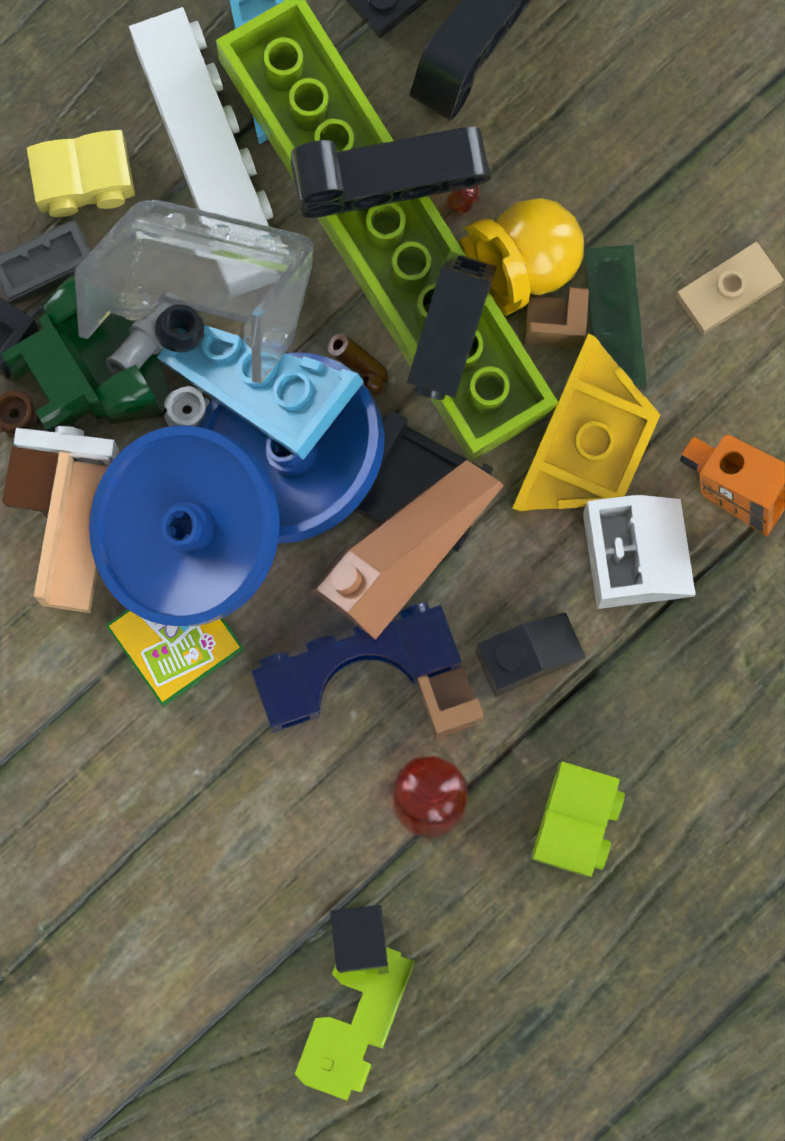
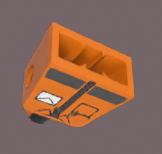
(739, 480)

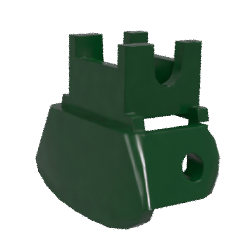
(75, 369)

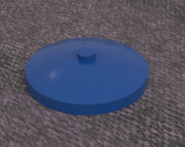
(331, 478)
(184, 526)

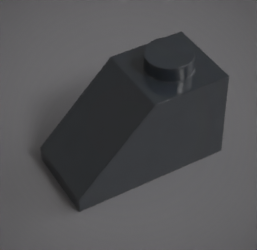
(528, 653)

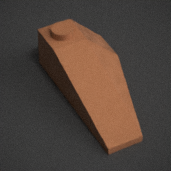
(393, 559)

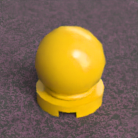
(533, 247)

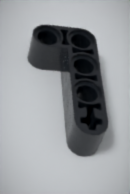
(460, 50)
(386, 172)

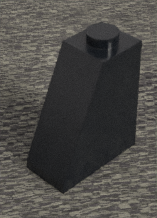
(450, 326)

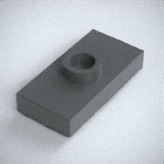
(42, 262)

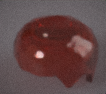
(430, 796)

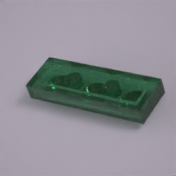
(615, 307)

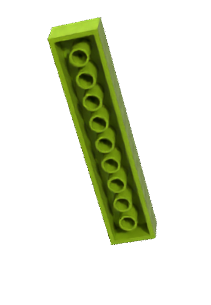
(393, 250)

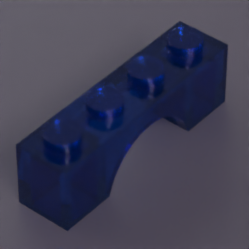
(295, 685)

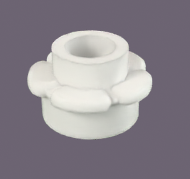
(181, 398)

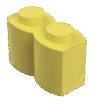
(81, 173)

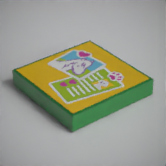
(174, 656)

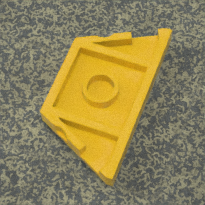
(591, 437)

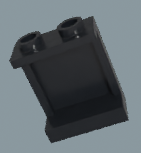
(407, 469)

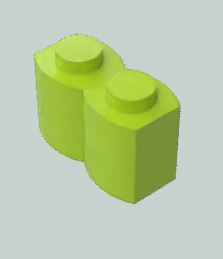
(577, 819)

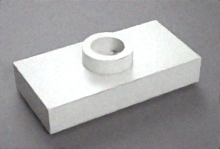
(68, 440)

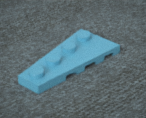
(291, 403)

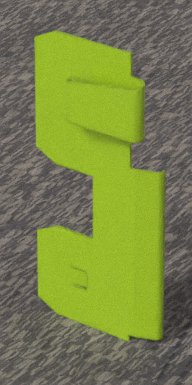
(336, 1049)

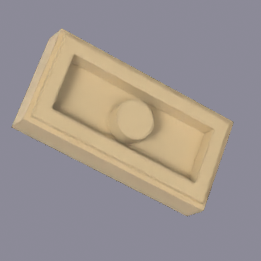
(729, 288)

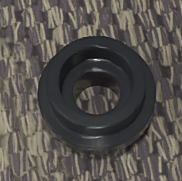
(179, 317)

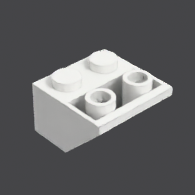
(637, 550)

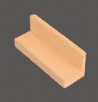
(66, 562)

